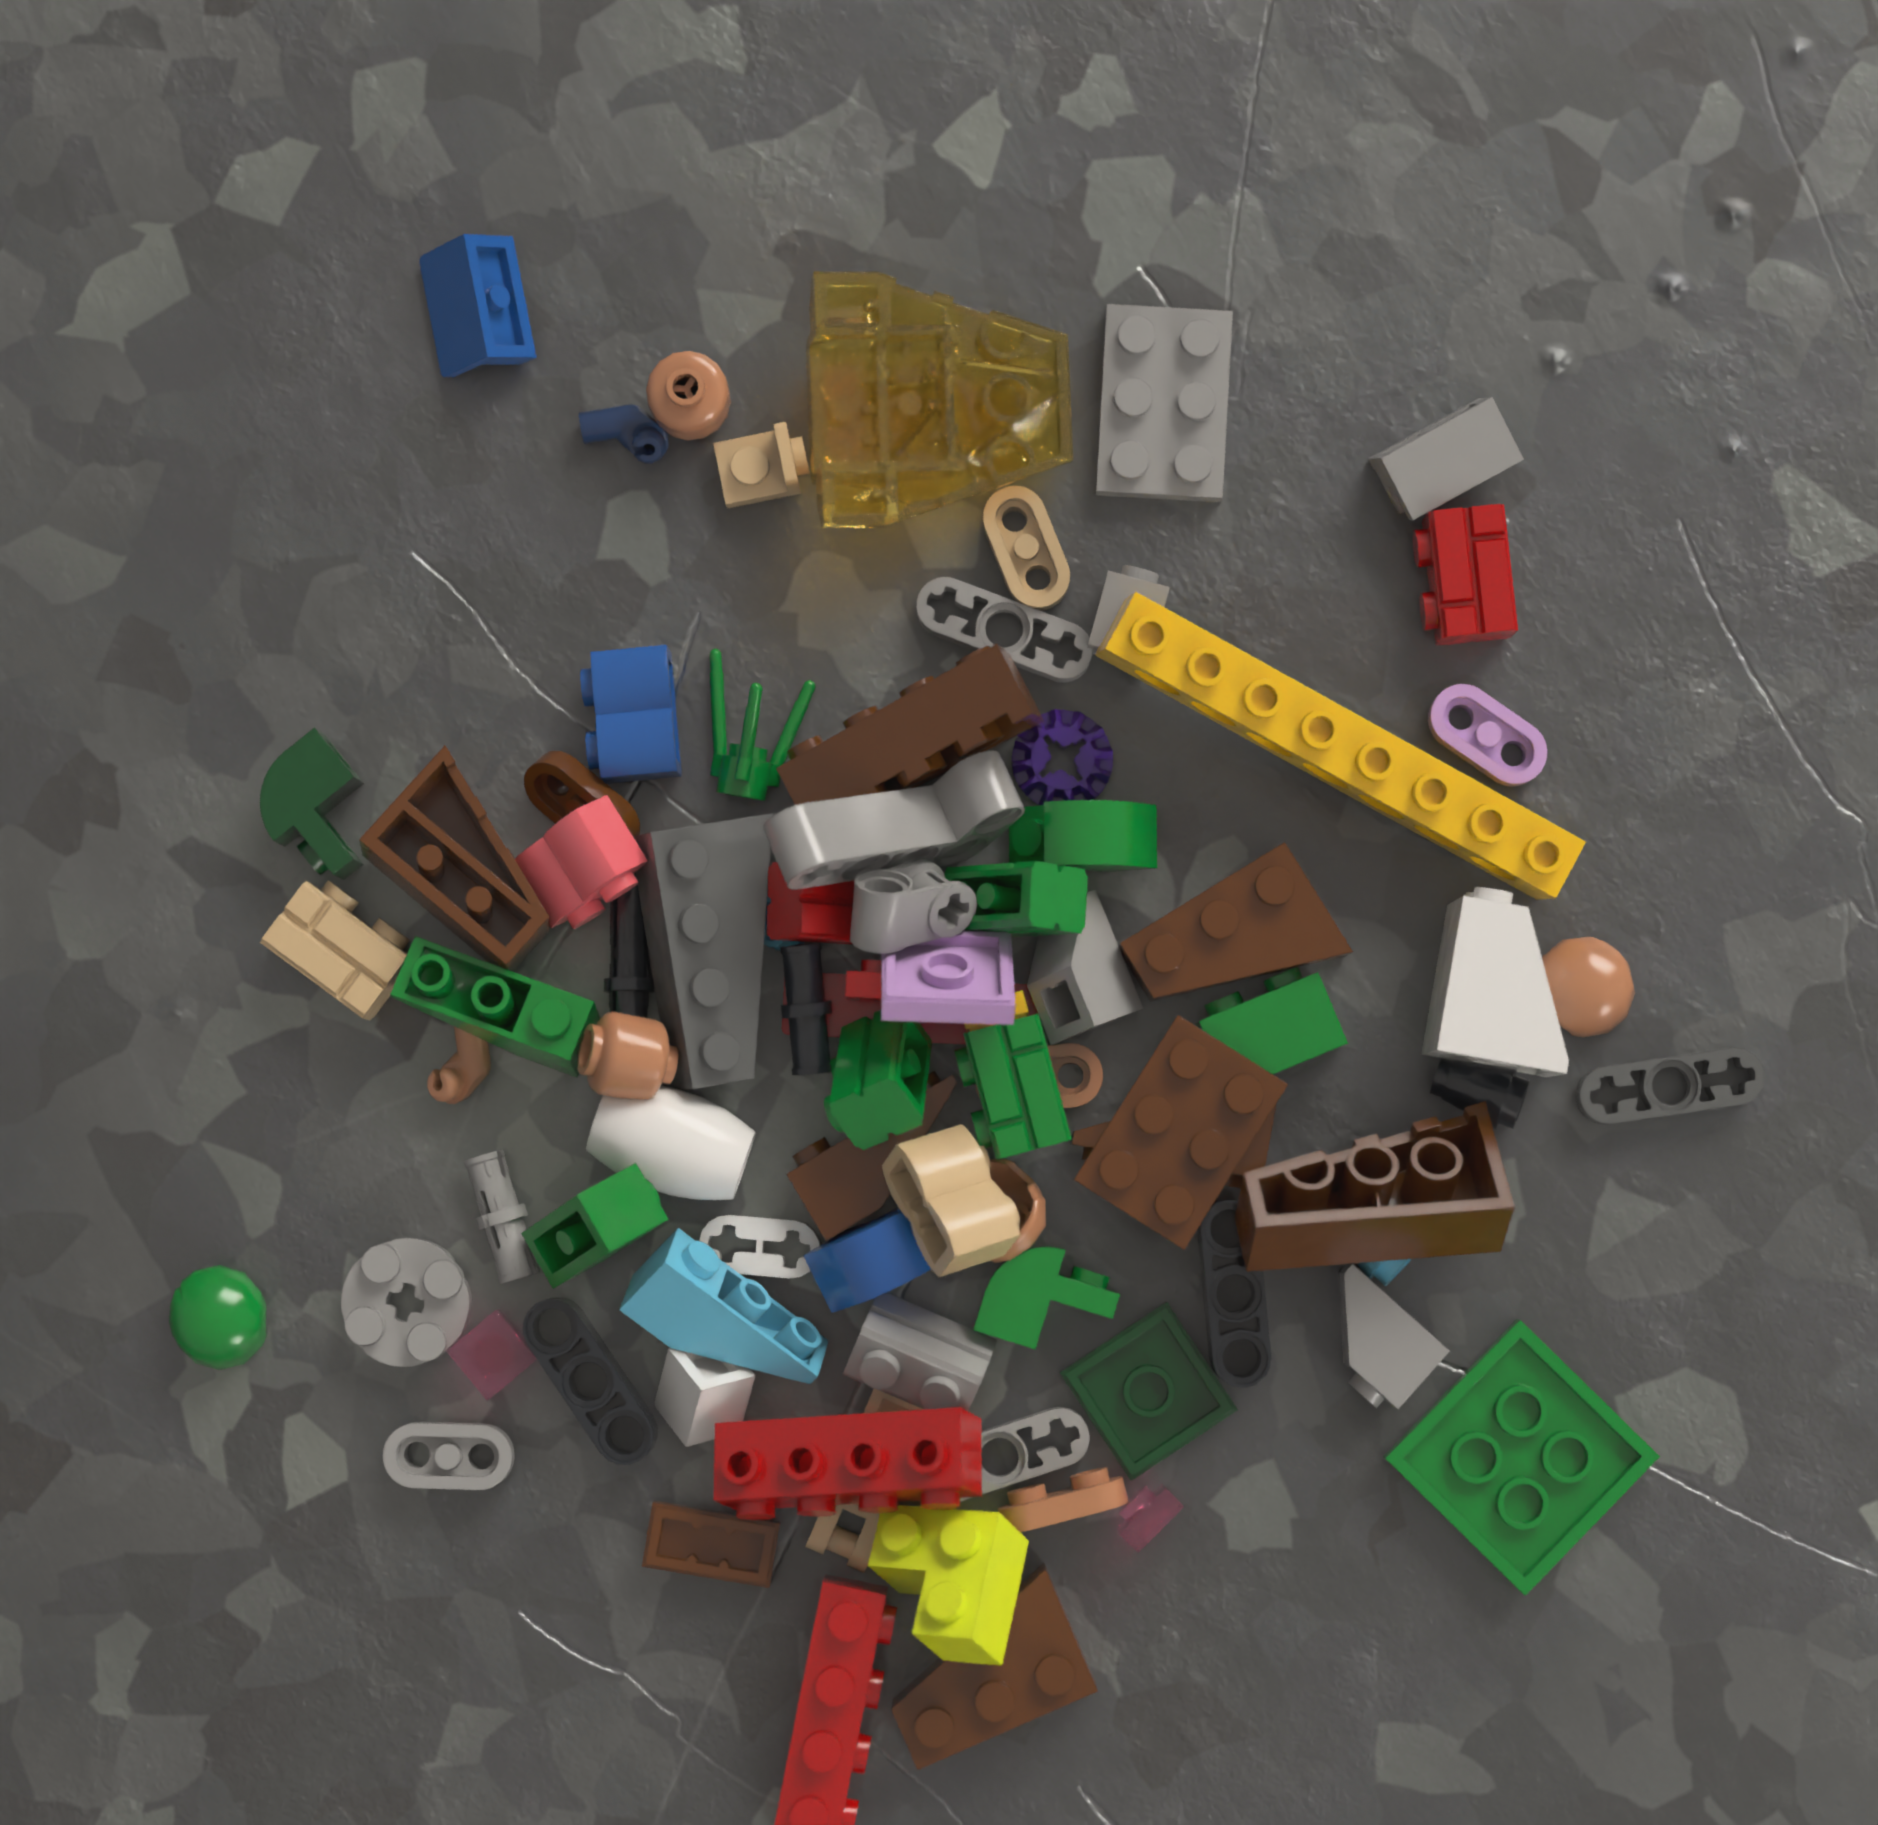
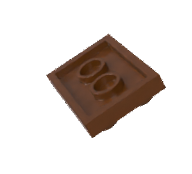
(1180, 1132)

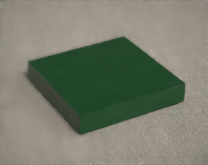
(1148, 1391)

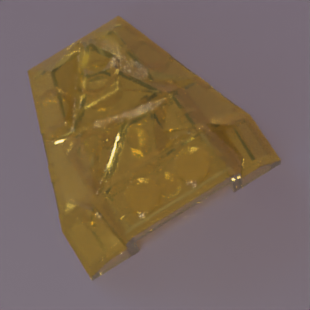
(925, 400)

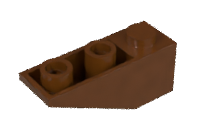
(848, 1183)

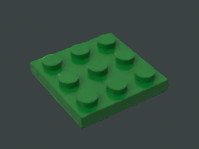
(1521, 1456)

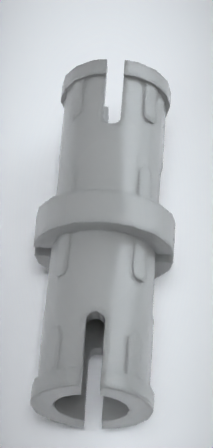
(501, 1216)

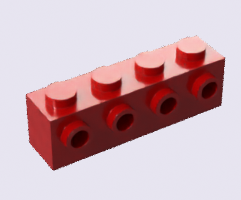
(848, 1461)
(832, 1703)

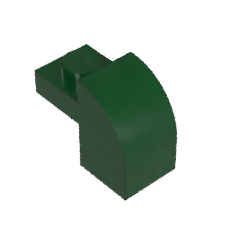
(297, 795)

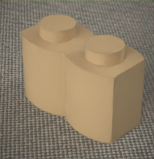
(951, 1200)

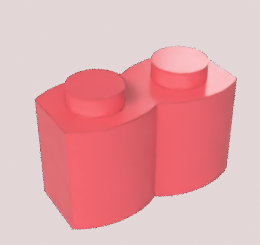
(582, 862)

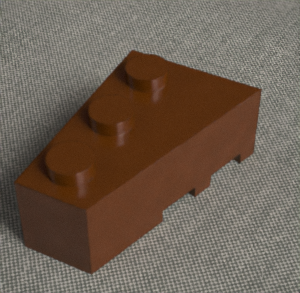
(1237, 930)

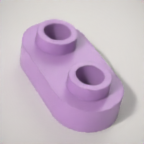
(1489, 730)

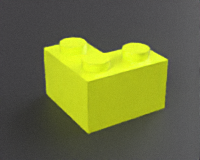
(964, 1570)

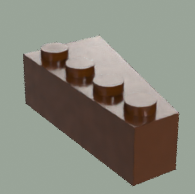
(918, 734)
(1381, 1200)

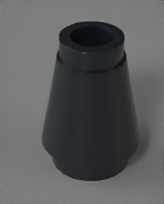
(1473, 1083)

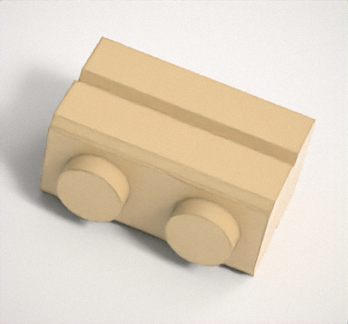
(338, 948)

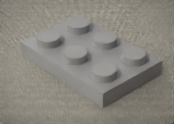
(1164, 403)

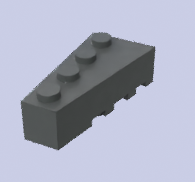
(706, 942)

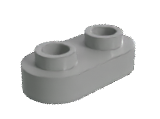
(450, 1455)

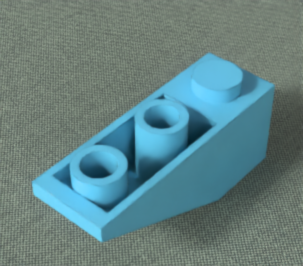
(715, 1312)

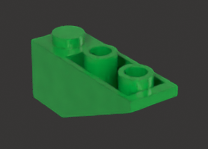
(496, 1004)

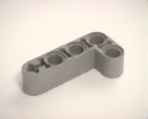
(882, 830)

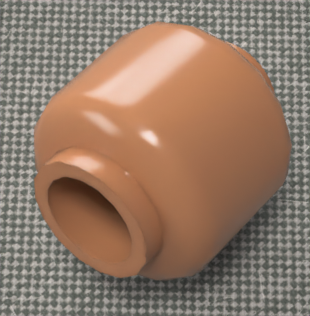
(697, 414)
(627, 1056)

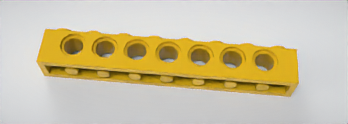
(1339, 747)

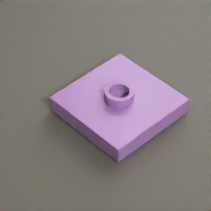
(951, 980)

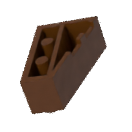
(456, 866)
(969, 1703)

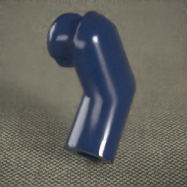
(630, 427)

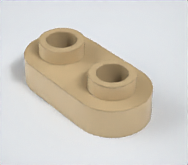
(1026, 549)

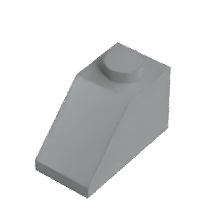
(1382, 1342)

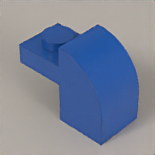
(867, 1261)

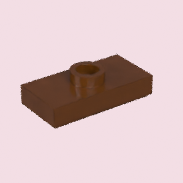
(711, 1544)

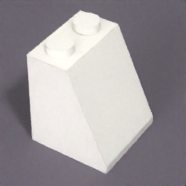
(1493, 990)

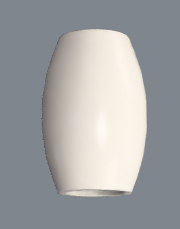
(676, 1141)

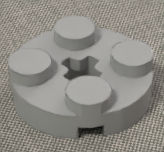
(386, 1270)

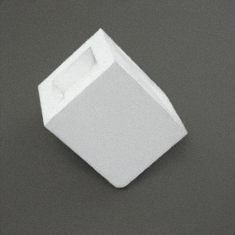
(701, 1392)

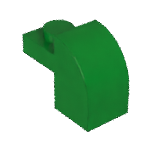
(1087, 835)
(1022, 1289)

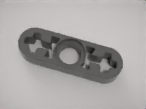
(1713, 1062)

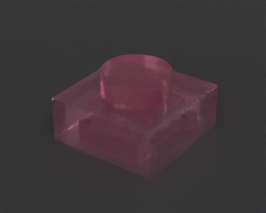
(492, 1354)
(1147, 1515)

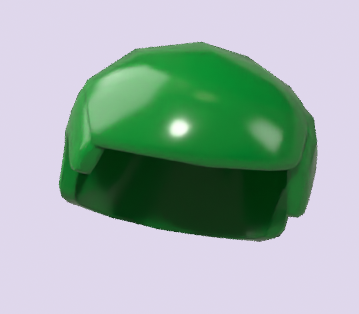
(218, 1317)

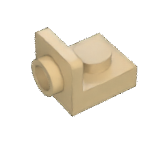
(761, 466)

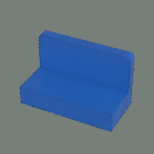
(476, 303)

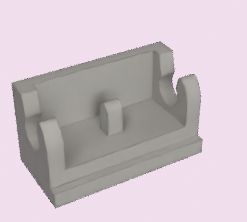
(1446, 458)

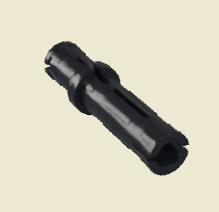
(629, 965)

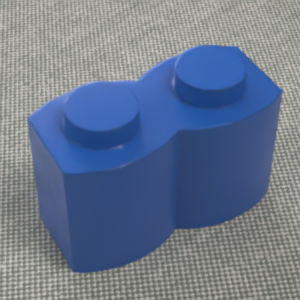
(634, 714)

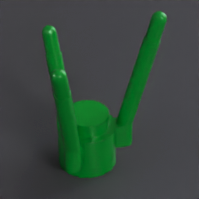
(745, 768)

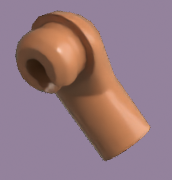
(462, 1071)

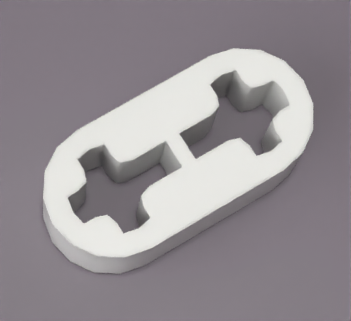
(762, 1230)

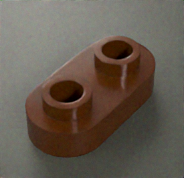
(562, 784)

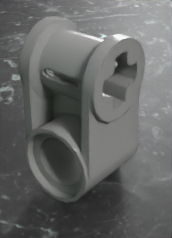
(908, 907)

